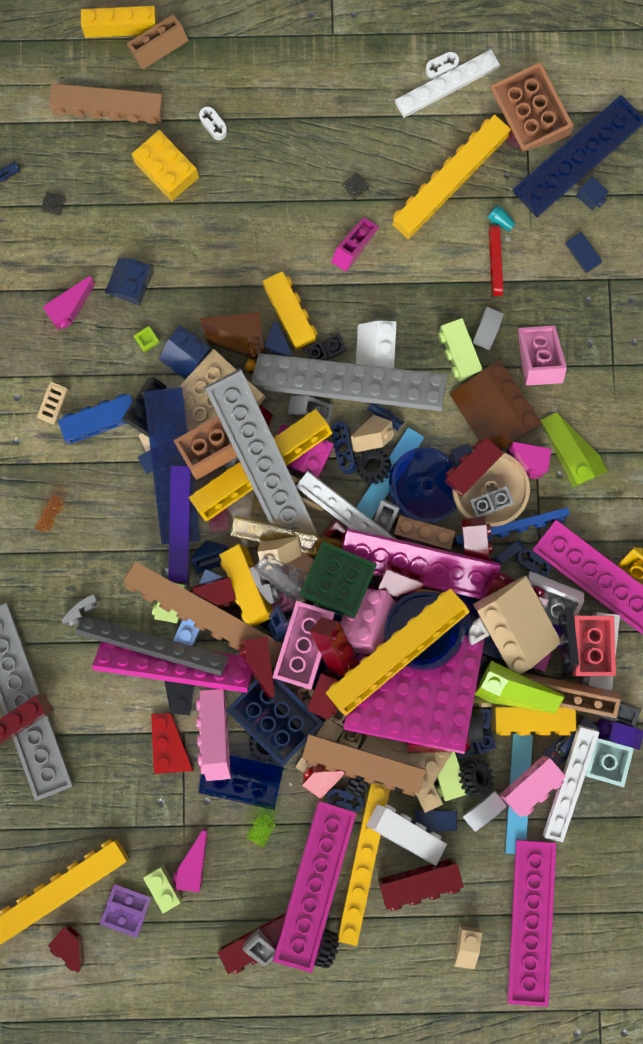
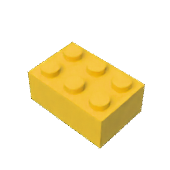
(165, 165)

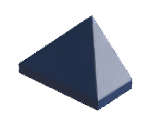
(276, 341)
(208, 556)

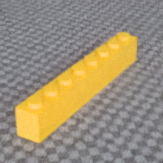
(451, 176)
(234, 483)
(397, 651)
(361, 869)
(61, 888)

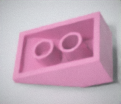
(541, 355)

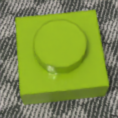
(146, 339)

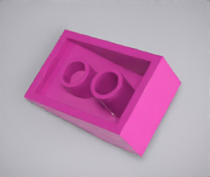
(312, 460)

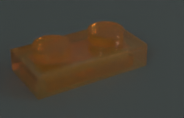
(46, 520)

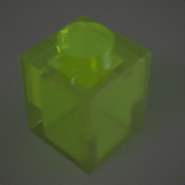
(261, 830)

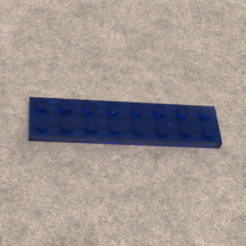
(578, 156)
(166, 423)

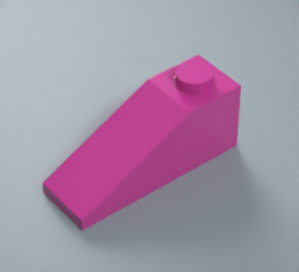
(354, 244)
(67, 305)
(191, 869)

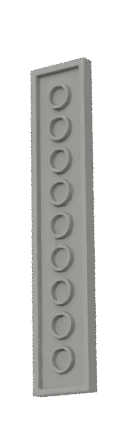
(350, 381)
(258, 452)
(38, 743)

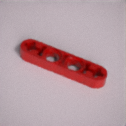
(495, 260)

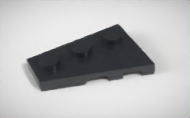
(568, 641)

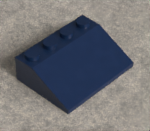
(276, 722)

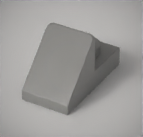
(386, 515)

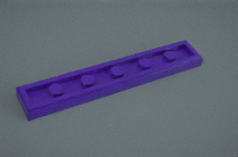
(179, 524)

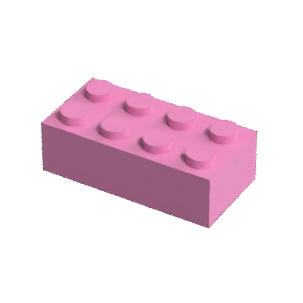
(299, 652)
(214, 735)

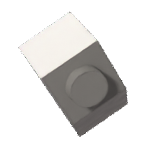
(304, 404)

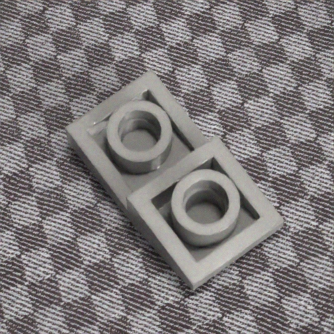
(488, 328)
(492, 502)
(269, 591)
(75, 614)
(485, 810)

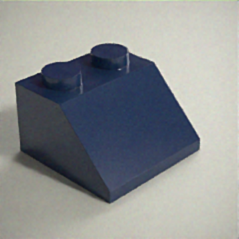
(129, 280)
(184, 352)

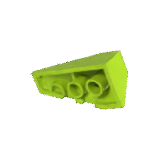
(574, 453)
(509, 688)

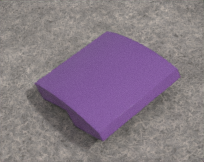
(125, 911)

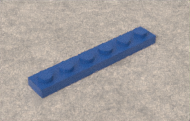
(522, 525)

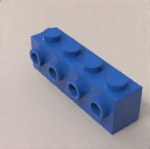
(95, 419)

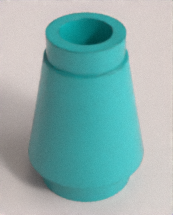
(500, 217)

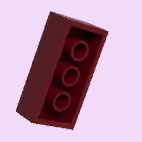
(420, 884)

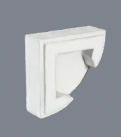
(477, 631)

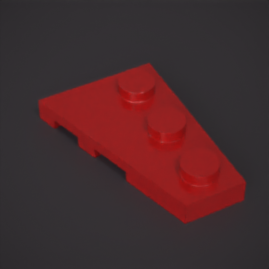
(168, 749)

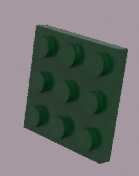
(338, 580)

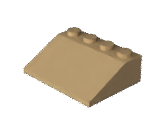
(518, 625)

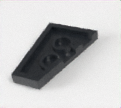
(136, 413)
(179, 697)

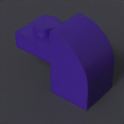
(620, 734)

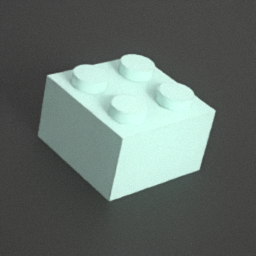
(610, 762)

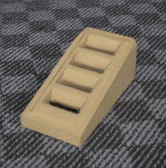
(50, 393)

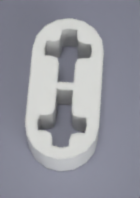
(440, 64)
(209, 125)

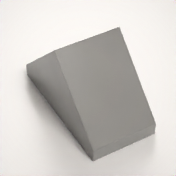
(259, 948)

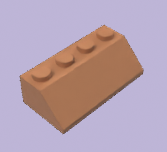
(205, 448)

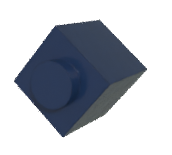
(592, 194)

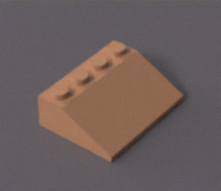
(532, 108)

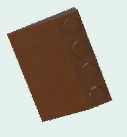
(236, 333)
(495, 407)

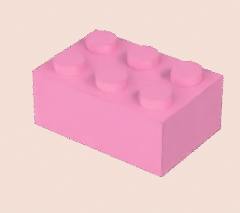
(367, 628)
(533, 786)

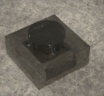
(355, 186)
(53, 203)

